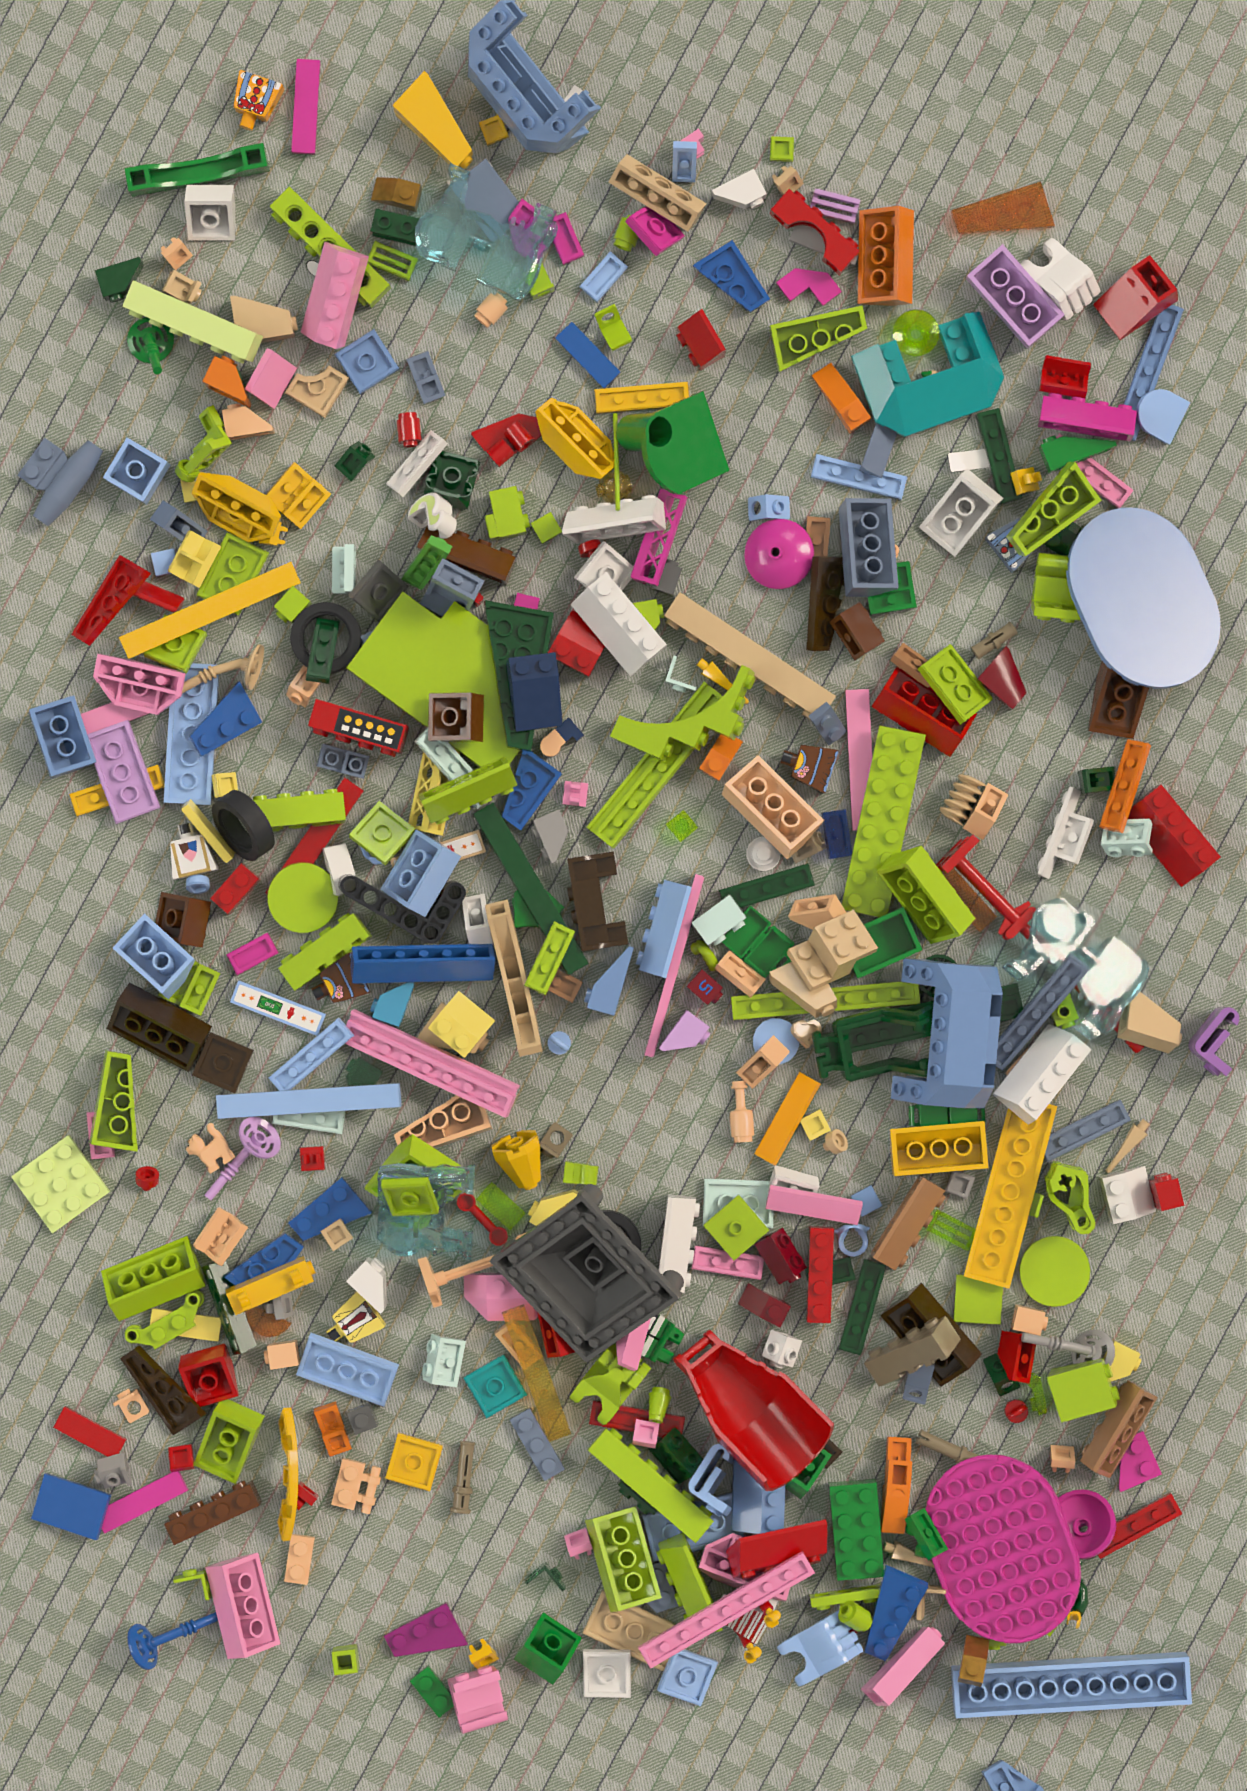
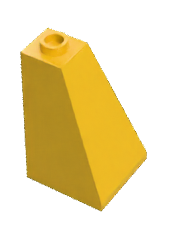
(430, 119)

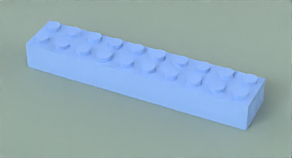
(1075, 1685)

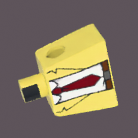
(355, 1320)

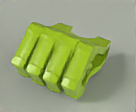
(1078, 1200)
(609, 1382)

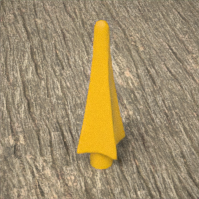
(713, 673)

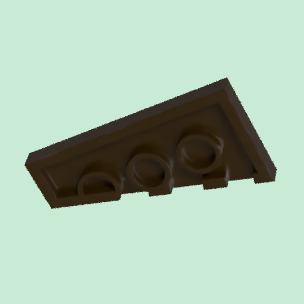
(825, 589)

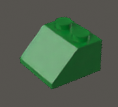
(547, 1648)

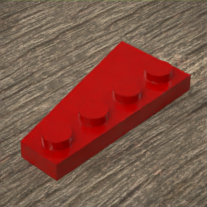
(110, 598)

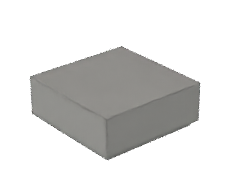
(959, 1184)

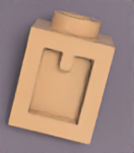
(301, 690)

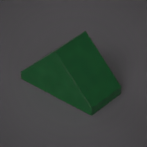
(1096, 779)

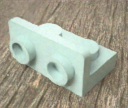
(343, 569)
(1132, 842)
(443, 1360)

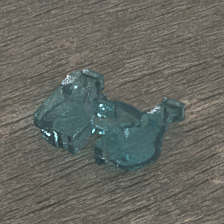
(514, 251)
(1114, 970)
(411, 1233)

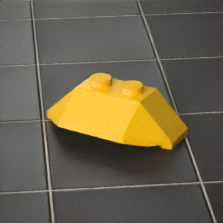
(575, 439)
(236, 506)

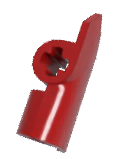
(508, 437)

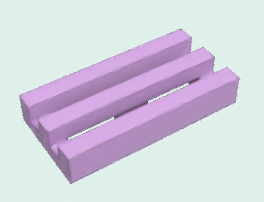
(851, 219)

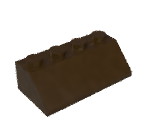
(158, 1027)
(914, 1311)

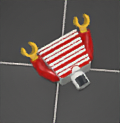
(752, 1625)

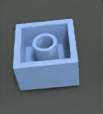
(136, 471)

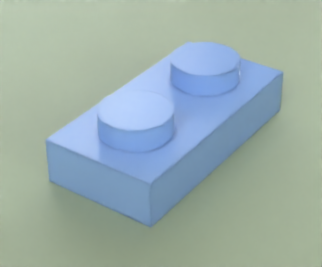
(684, 161)

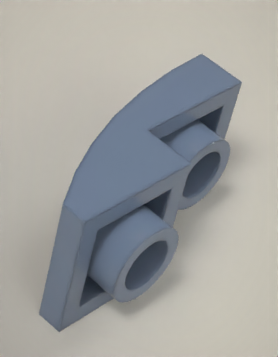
(342, 761)

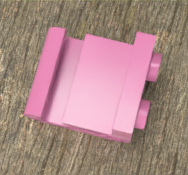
(477, 1698)

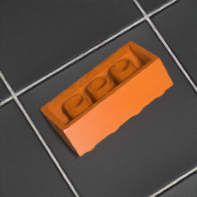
(885, 256)

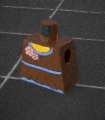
(811, 765)
(338, 982)

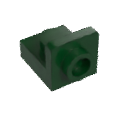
(354, 460)

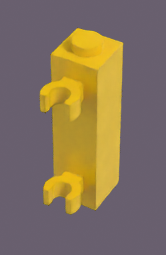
(270, 1285)

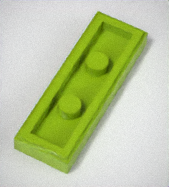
(549, 958)

